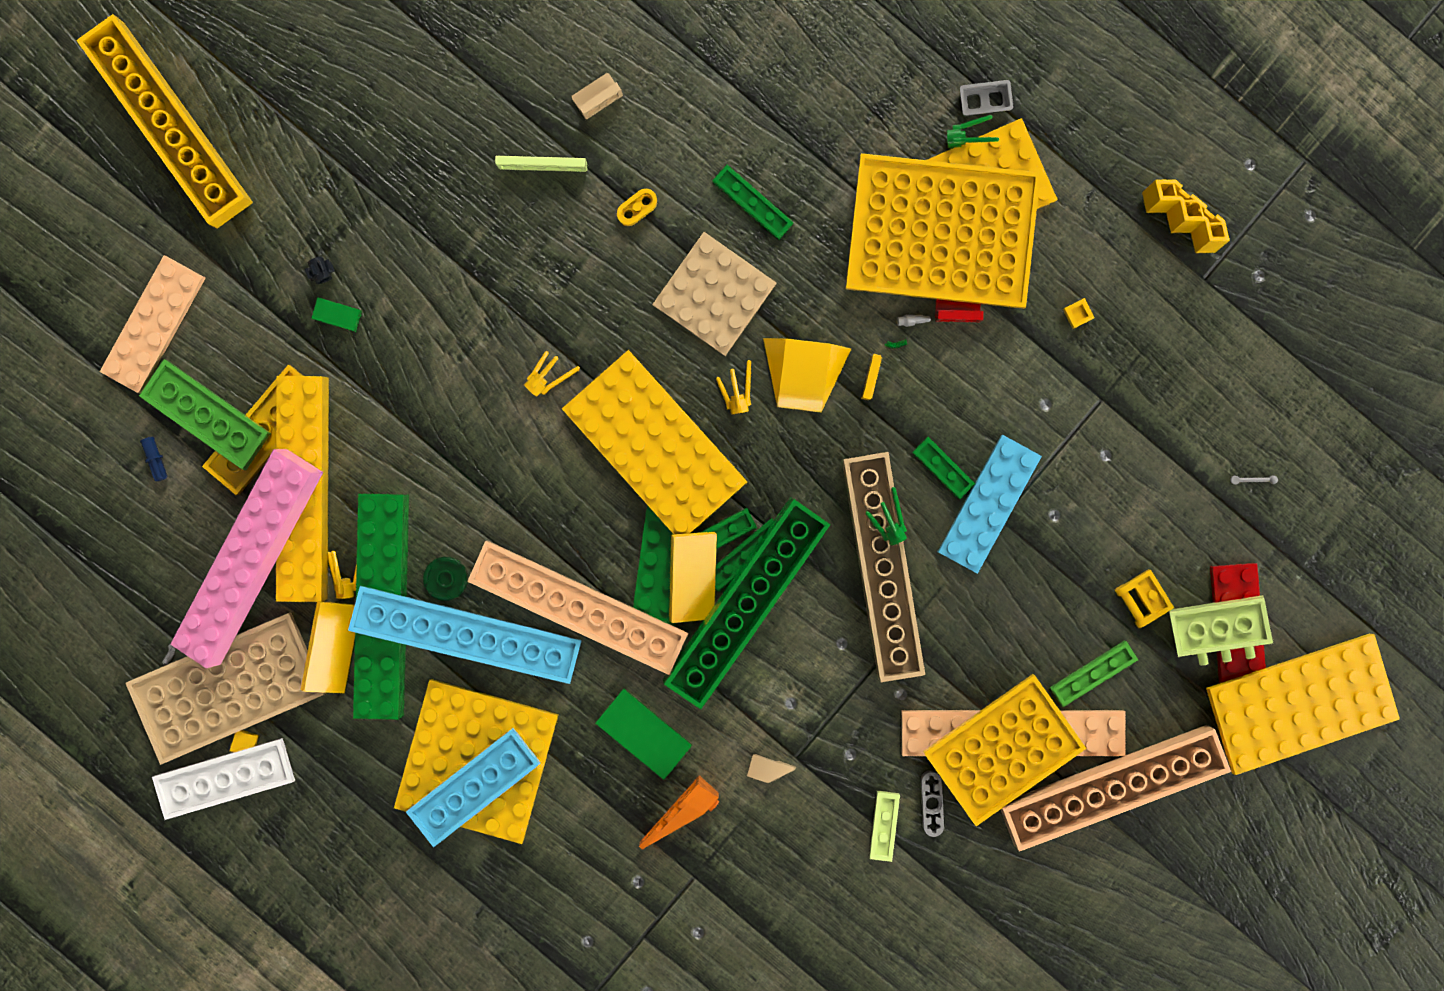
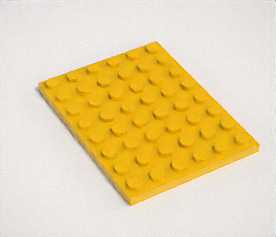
(943, 230)

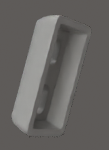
(983, 91)

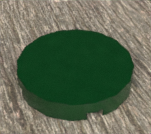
(445, 578)

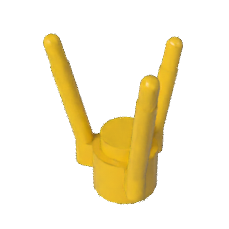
(537, 383)
(738, 403)
(342, 587)

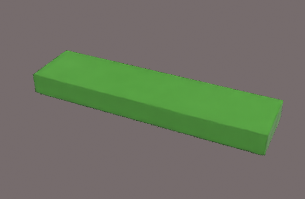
(1093, 673)

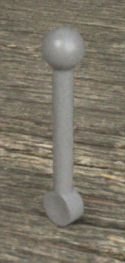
(1235, 479)

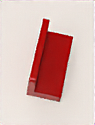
(957, 311)

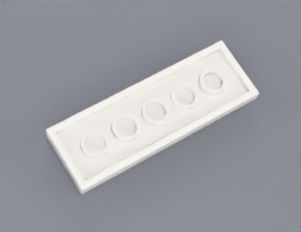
(223, 779)

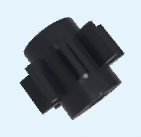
(319, 270)

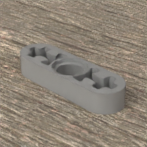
(926, 820)

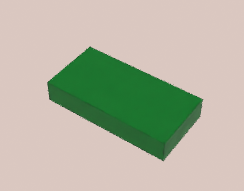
(336, 314)

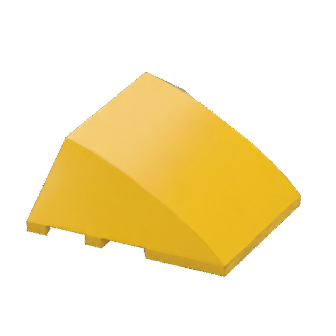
(803, 371)

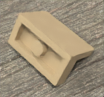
(597, 95)

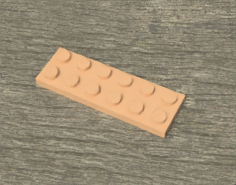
(152, 324)

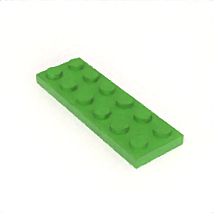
(205, 414)

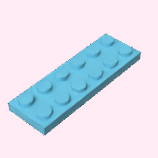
(989, 504)
(473, 787)

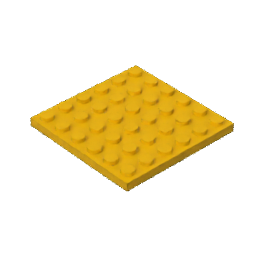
(458, 727)

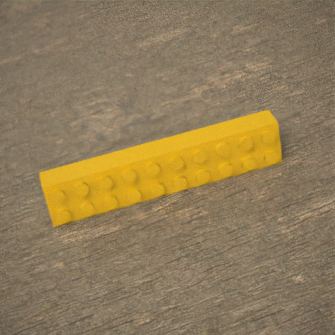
(164, 121)
(303, 430)

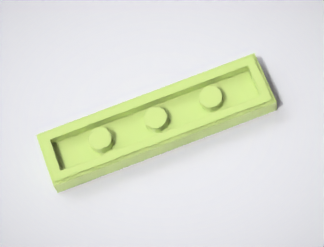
(541, 163)

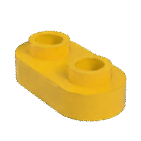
(635, 205)

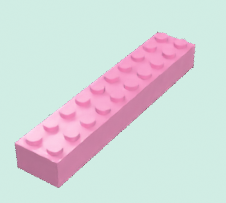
(246, 557)

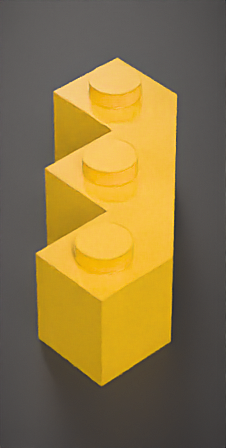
(1186, 215)

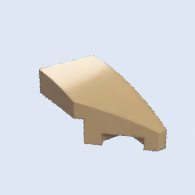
(767, 769)

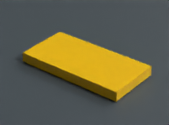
(692, 576)
(329, 649)

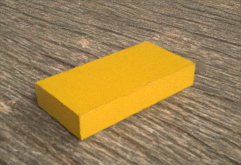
(871, 377)

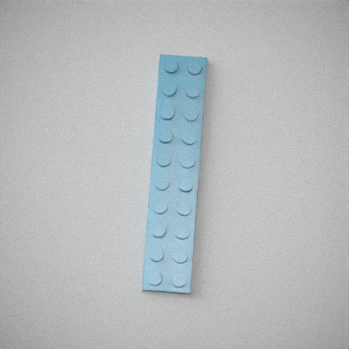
(464, 634)

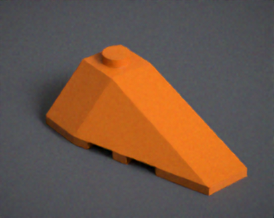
(689, 806)

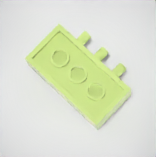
(1221, 628)

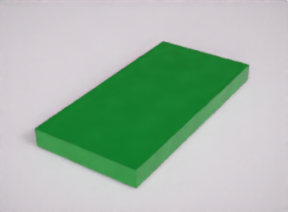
(643, 733)

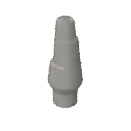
(910, 320)

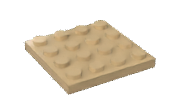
(714, 294)

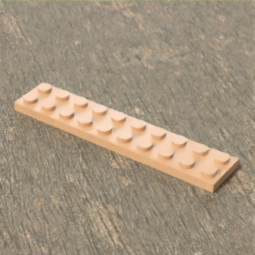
(578, 607)
(1098, 729)

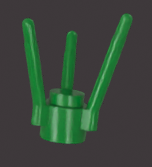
(957, 137)
(895, 532)

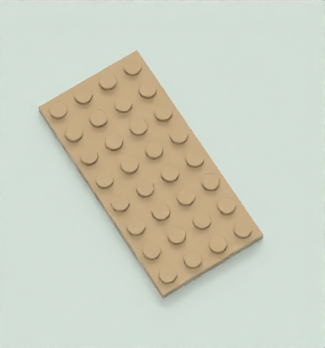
(197, 705)

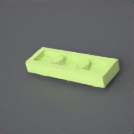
(884, 826)

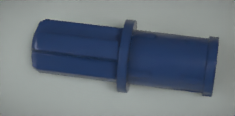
(154, 459)

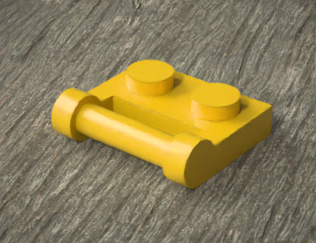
(1150, 594)

